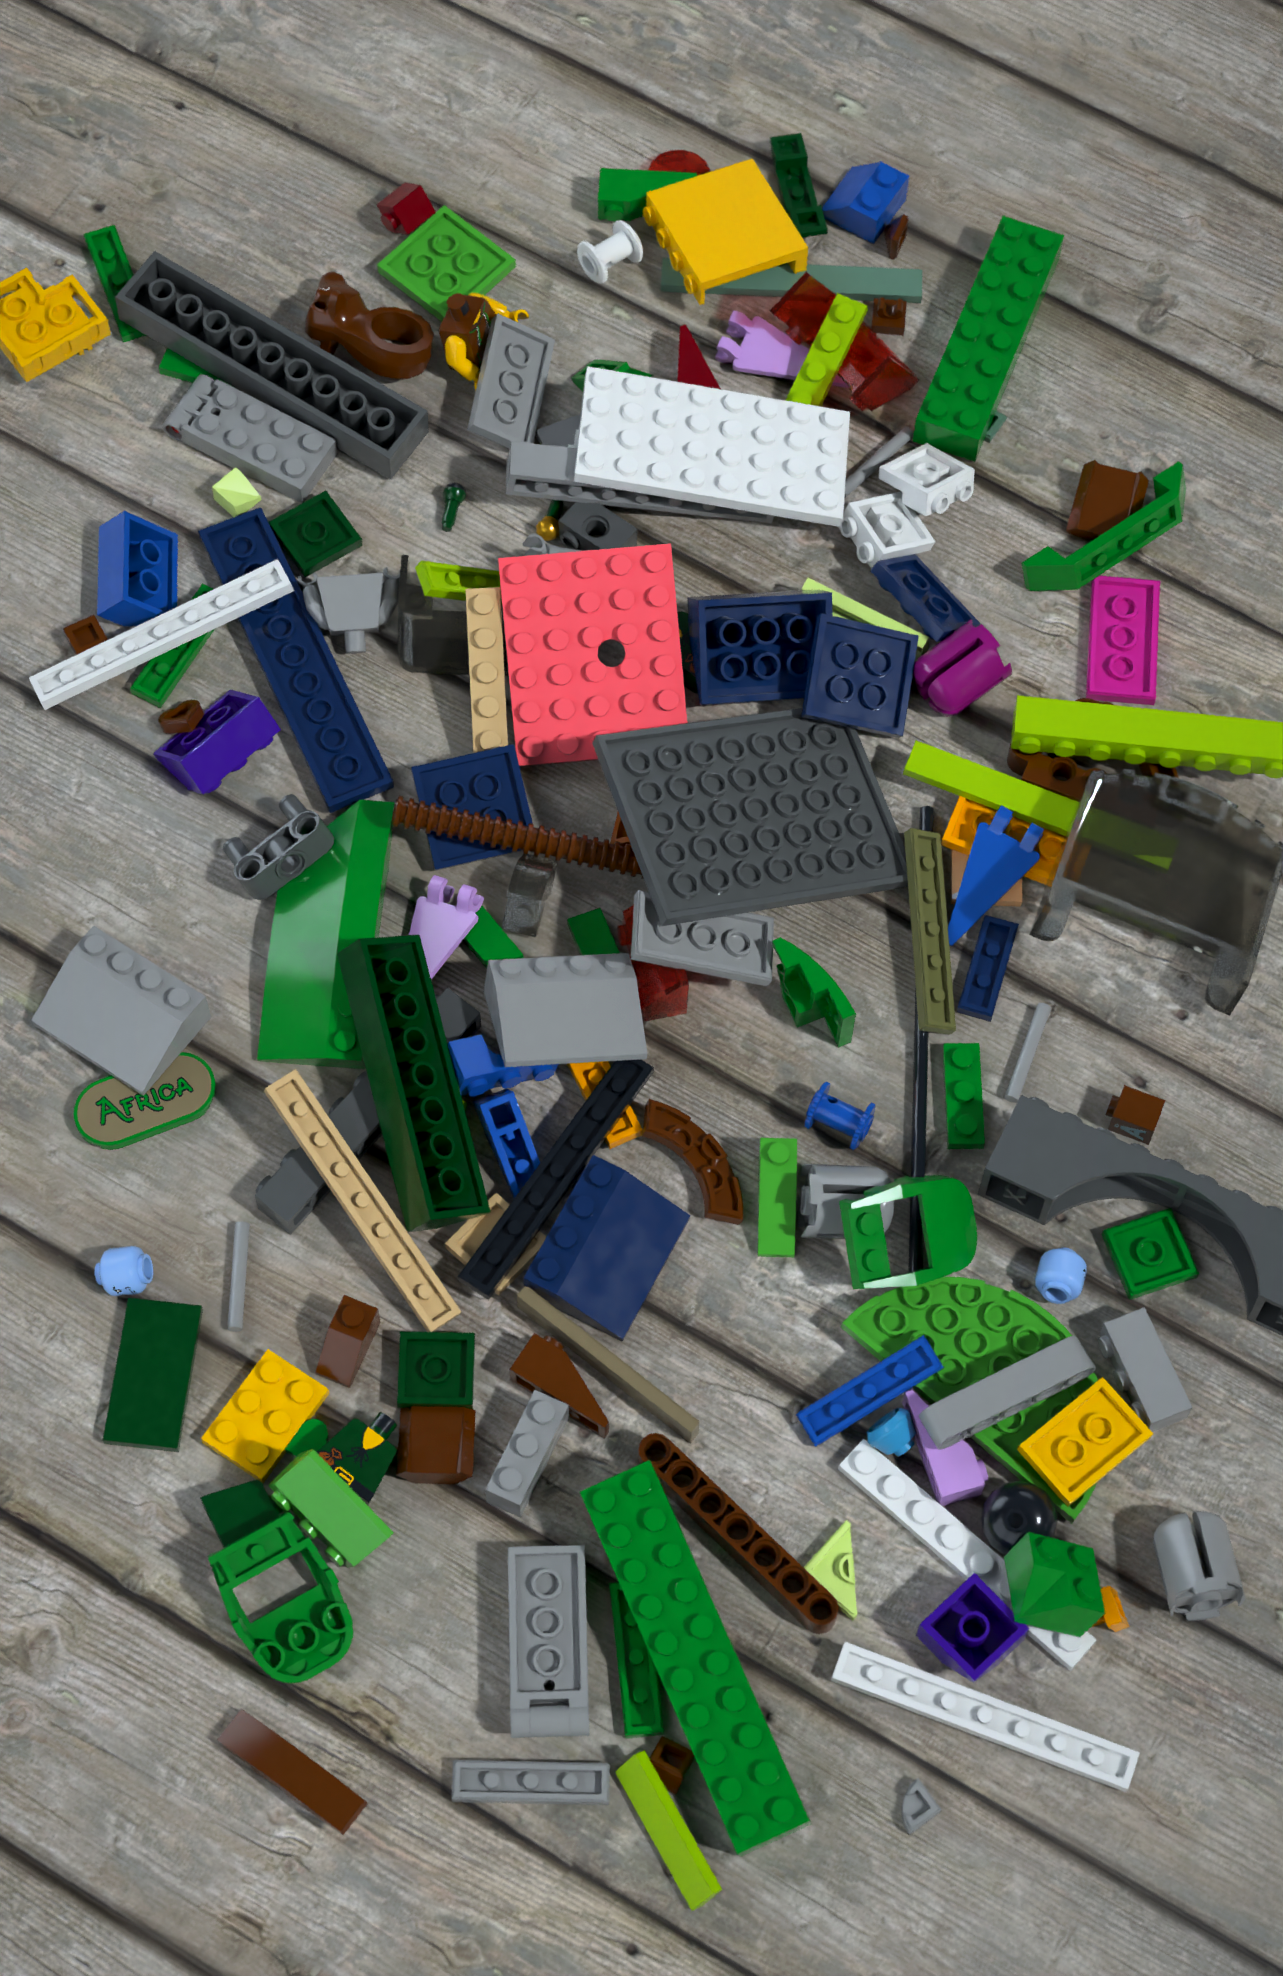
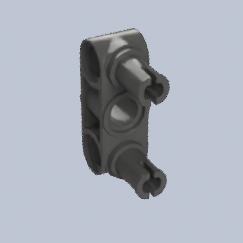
(282, 853)

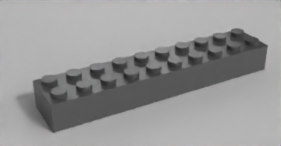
(272, 364)

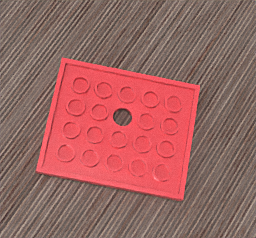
(555, 621)

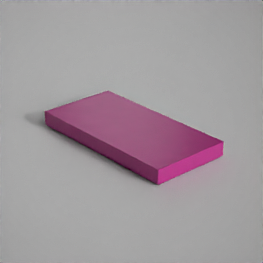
(1123, 640)

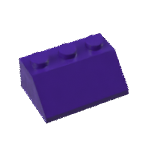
(220, 742)

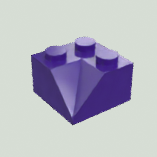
(972, 1630)

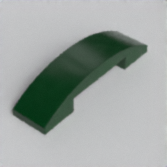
(796, 186)

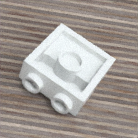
(929, 479)
(884, 529)

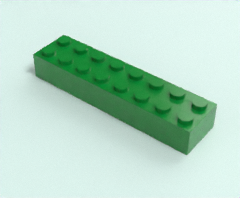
(988, 338)

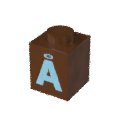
(1134, 1114)

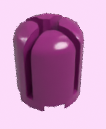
(960, 669)

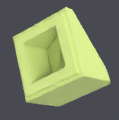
(235, 493)

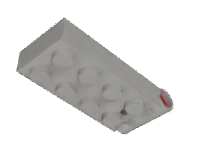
(251, 437)
(548, 1641)

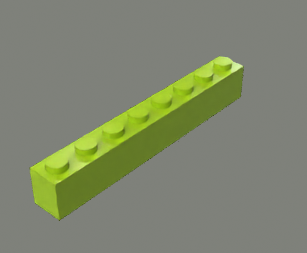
(1148, 736)

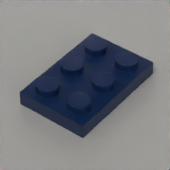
(922, 595)

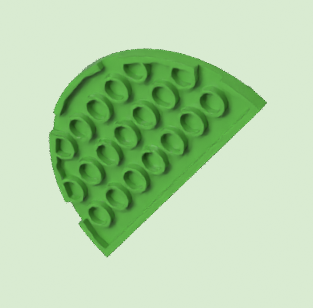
(974, 1335)

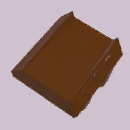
(1105, 499)
(436, 1444)

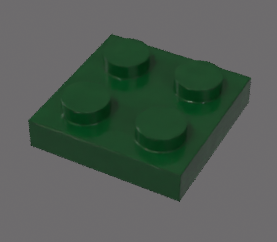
(315, 533)
(436, 1369)

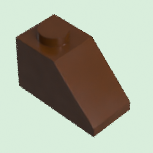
(347, 1341)

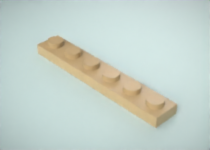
(486, 668)

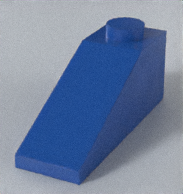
(508, 1137)

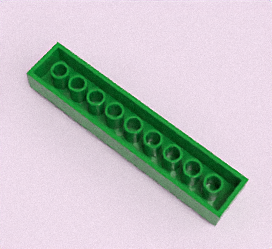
(695, 1659)

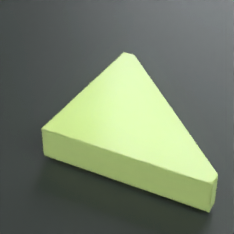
(835, 1569)

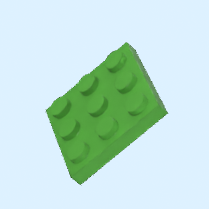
(444, 260)

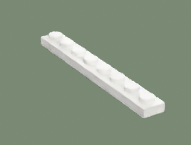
(161, 634)
(947, 1538)
(985, 1717)

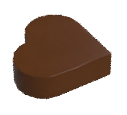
(182, 718)

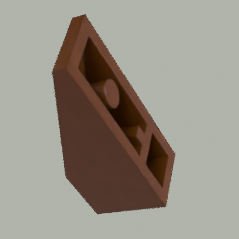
(550, 1371)

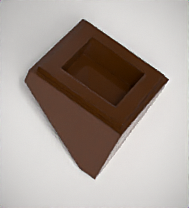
(895, 235)
(671, 1763)

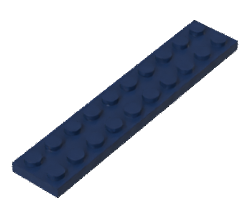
(300, 668)

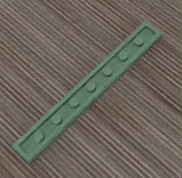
(850, 281)

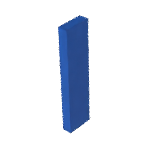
(869, 1391)

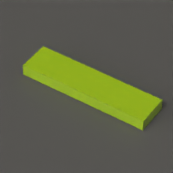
(668, 1830)

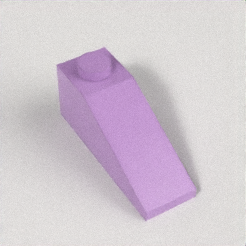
(951, 1471)

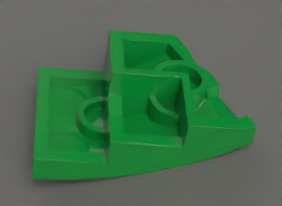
(812, 992)

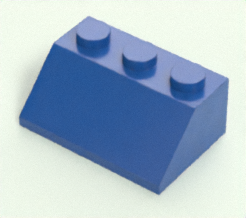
(136, 570)

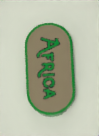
(118, 1116)

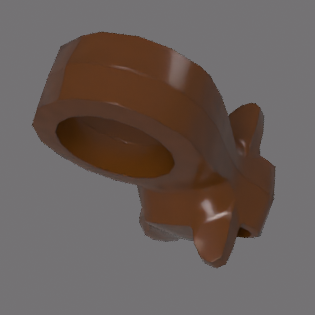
(343, 318)

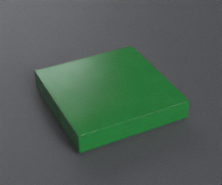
(1150, 1254)

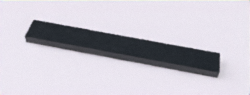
(554, 1176)

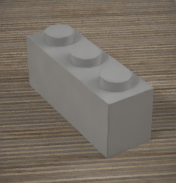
(1144, 1370)
(527, 1453)

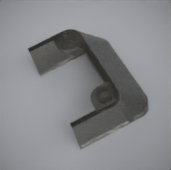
(431, 638)

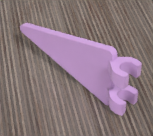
(763, 349)
(442, 924)

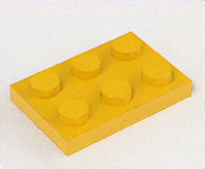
(264, 1415)
(1085, 1441)

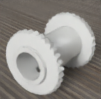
(621, 245)

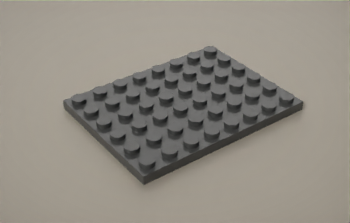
(751, 814)

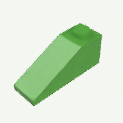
(777, 1197)

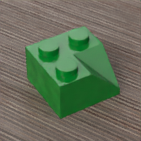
(1054, 1584)

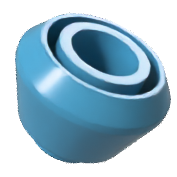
(893, 1432)

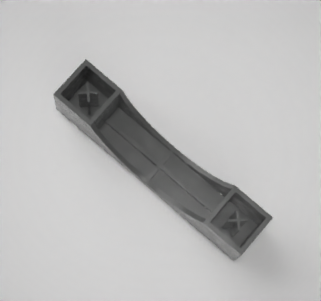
(1058, 1162)

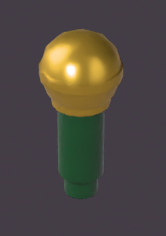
(549, 526)

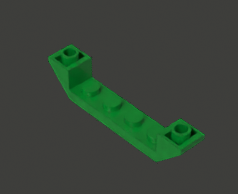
(1051, 571)

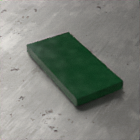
(153, 1375)

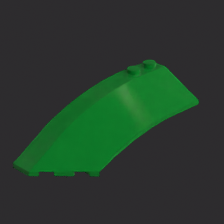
(314, 918)

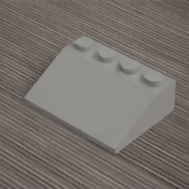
(565, 1009)
(121, 1011)

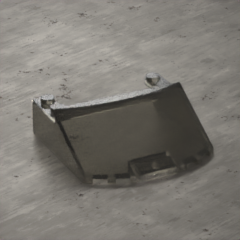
(1172, 866)

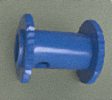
(839, 1115)

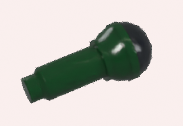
(453, 497)

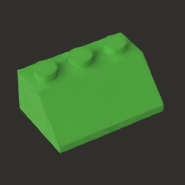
(329, 1509)

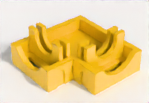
(46, 325)

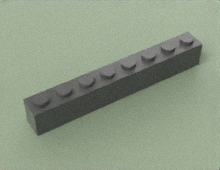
(297, 1184)

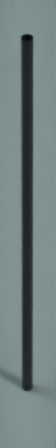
(919, 1109)

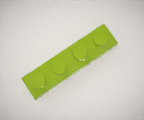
(828, 351)

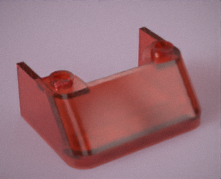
(870, 366)

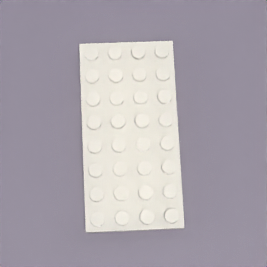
(712, 446)

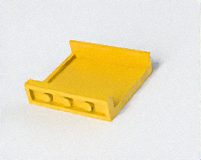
(723, 227)

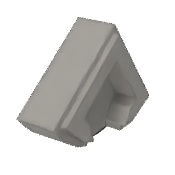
(918, 1807)

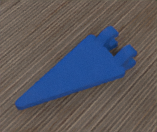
(992, 870)

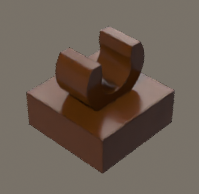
(889, 316)

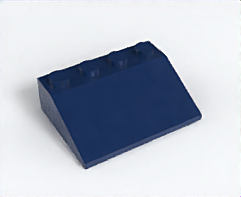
(754, 644)
(606, 1248)

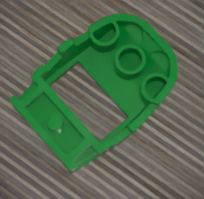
(946, 1224)
(305, 1631)

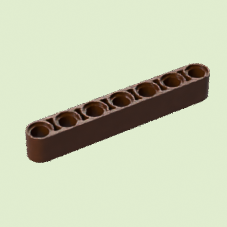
(741, 1550)

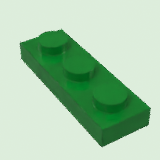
(963, 1096)

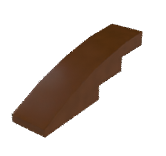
(292, 1772)

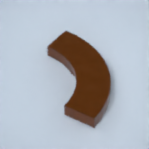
(703, 1156)

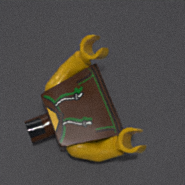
(467, 329)

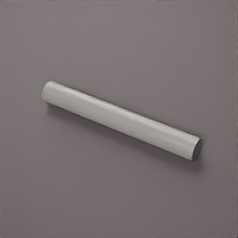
(877, 459)
(1027, 1052)
(238, 1276)

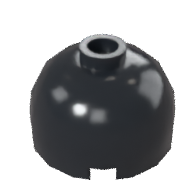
(1014, 1511)

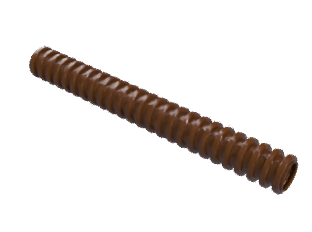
(515, 836)

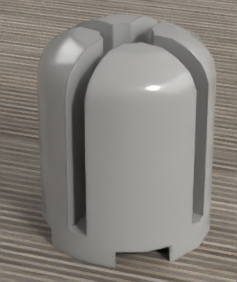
(827, 1185)
(1197, 1565)

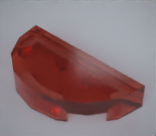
(680, 162)

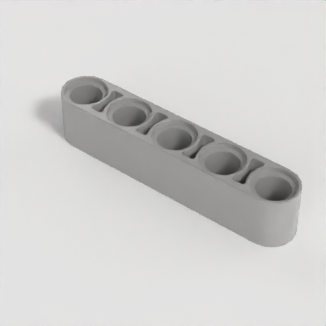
(1006, 1392)

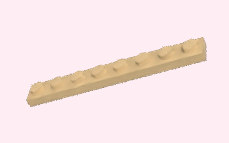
(362, 1201)

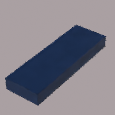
(987, 968)

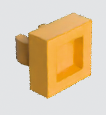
(1114, 1612)

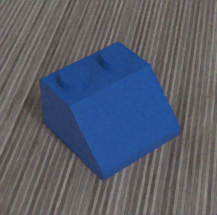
(867, 199)

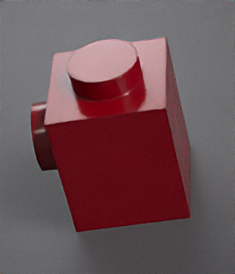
(405, 208)

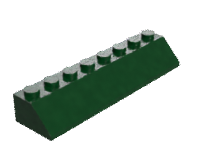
(413, 1082)

